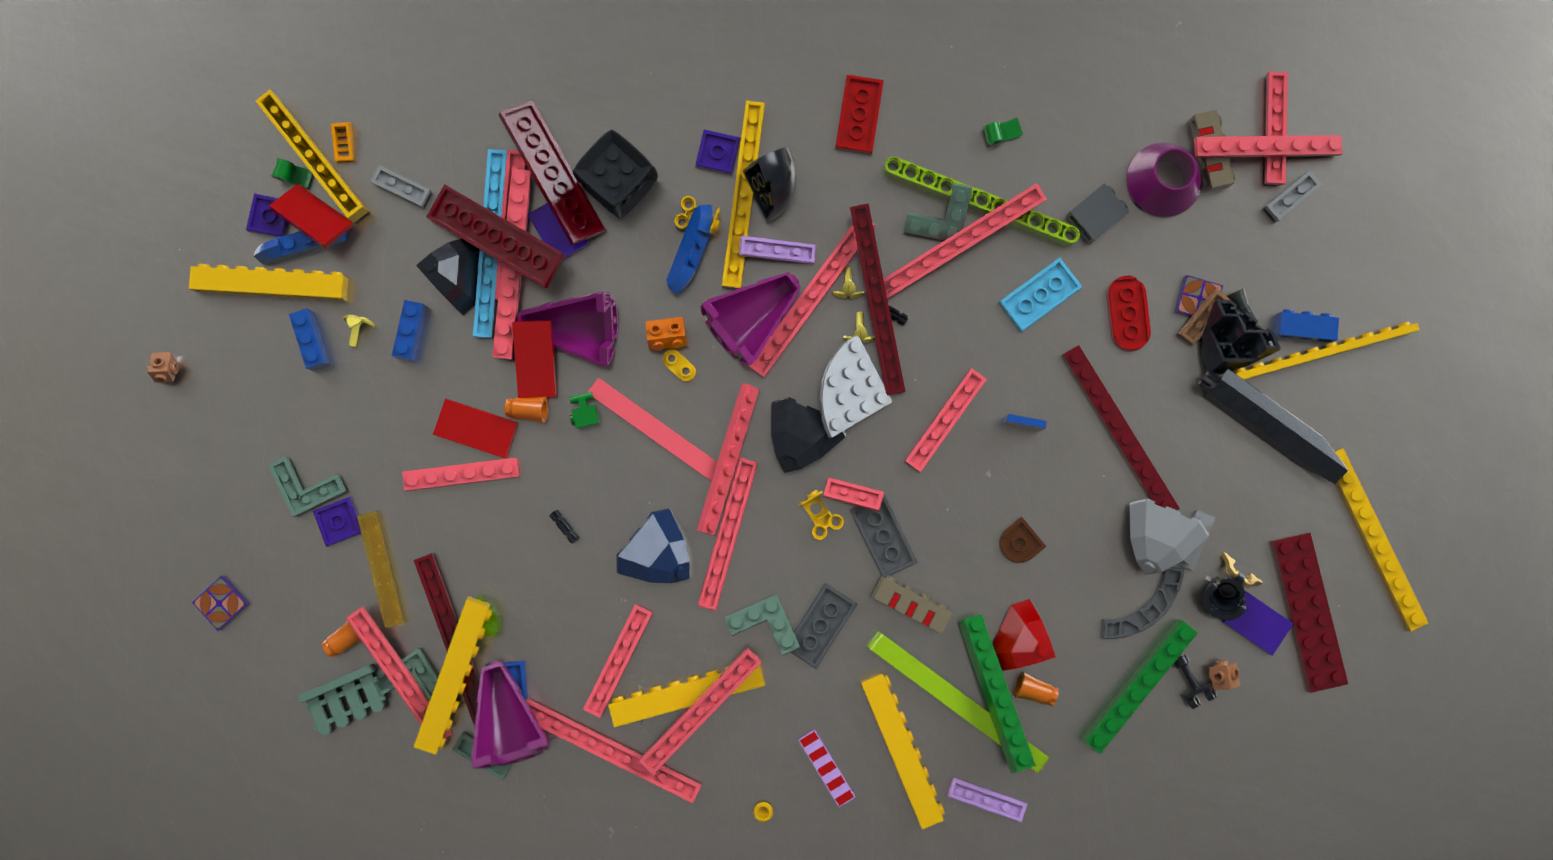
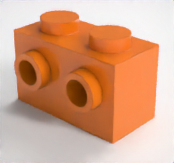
(666, 333)

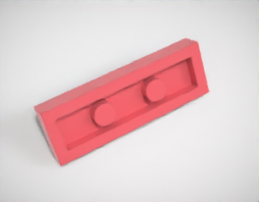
(853, 494)

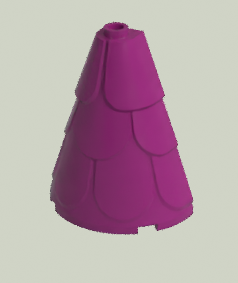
(750, 315)
(581, 325)
(504, 722)

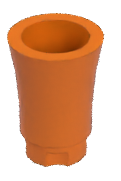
(527, 408)
(340, 640)
(1035, 690)

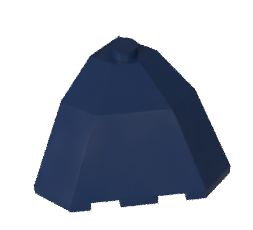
(655, 551)

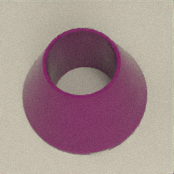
(1151, 193)

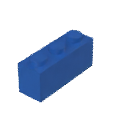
(1306, 326)
(409, 331)
(309, 339)

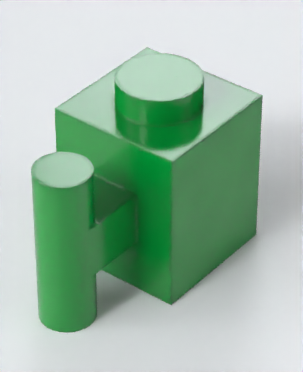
(585, 414)

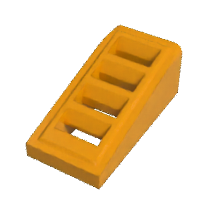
(349, 133)

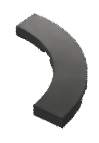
(1150, 612)

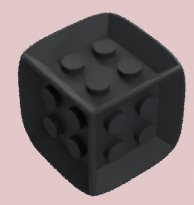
(615, 173)

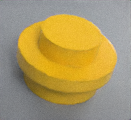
(763, 811)

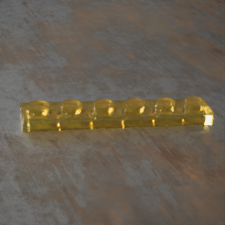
(381, 569)

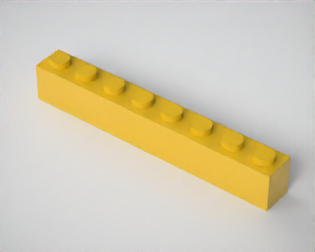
(311, 156)
(268, 283)
(452, 675)
(671, 698)
(902, 751)

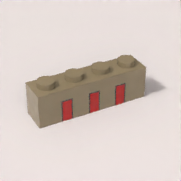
(1215, 170)
(915, 606)

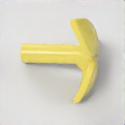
(848, 287)
(354, 323)
(860, 329)

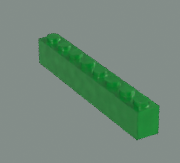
(1139, 686)
(996, 694)

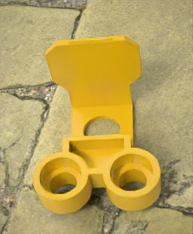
(688, 213)
(824, 518)

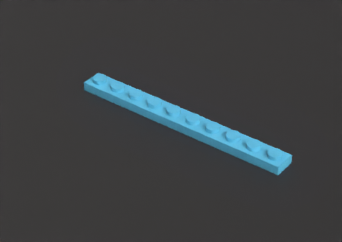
(487, 268)

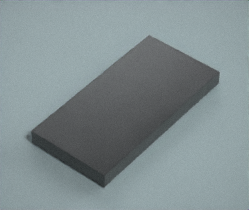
(884, 538)
(822, 624)

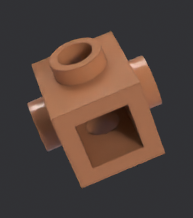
(162, 367)
(1224, 675)

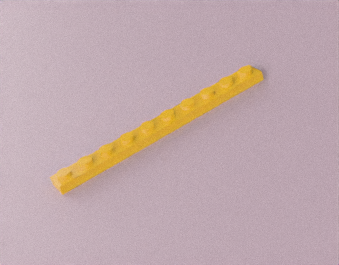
(742, 194)
(1330, 349)
(1380, 547)

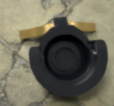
(1225, 596)

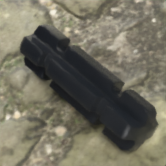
(902, 318)
(564, 526)

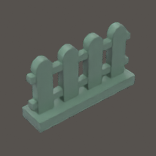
(335, 704)

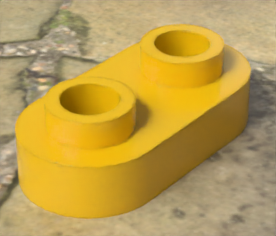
(678, 365)

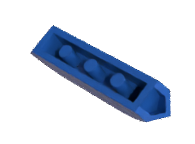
(288, 247)
(690, 249)

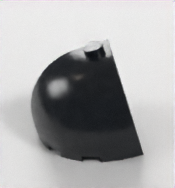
(773, 181)

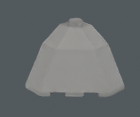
(1162, 535)

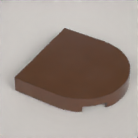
(1020, 542)

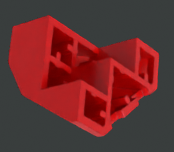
(1022, 638)

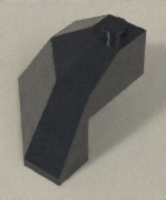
(454, 272)
(1234, 339)
(799, 434)

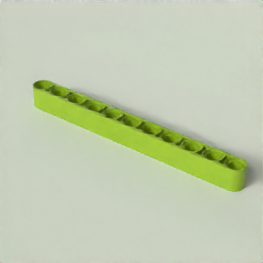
(990, 200)
(943, 691)

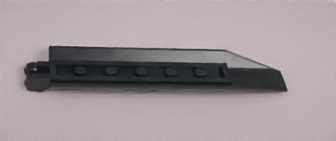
(1273, 424)

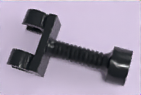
(1193, 700)

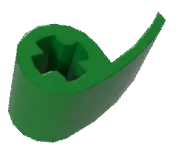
(1002, 132)
(290, 173)

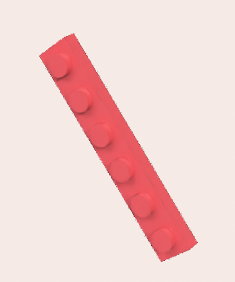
(1276, 124)
(945, 420)
(461, 474)
(617, 660)

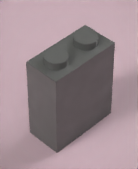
(1098, 213)

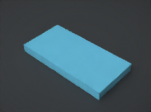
(1040, 294)

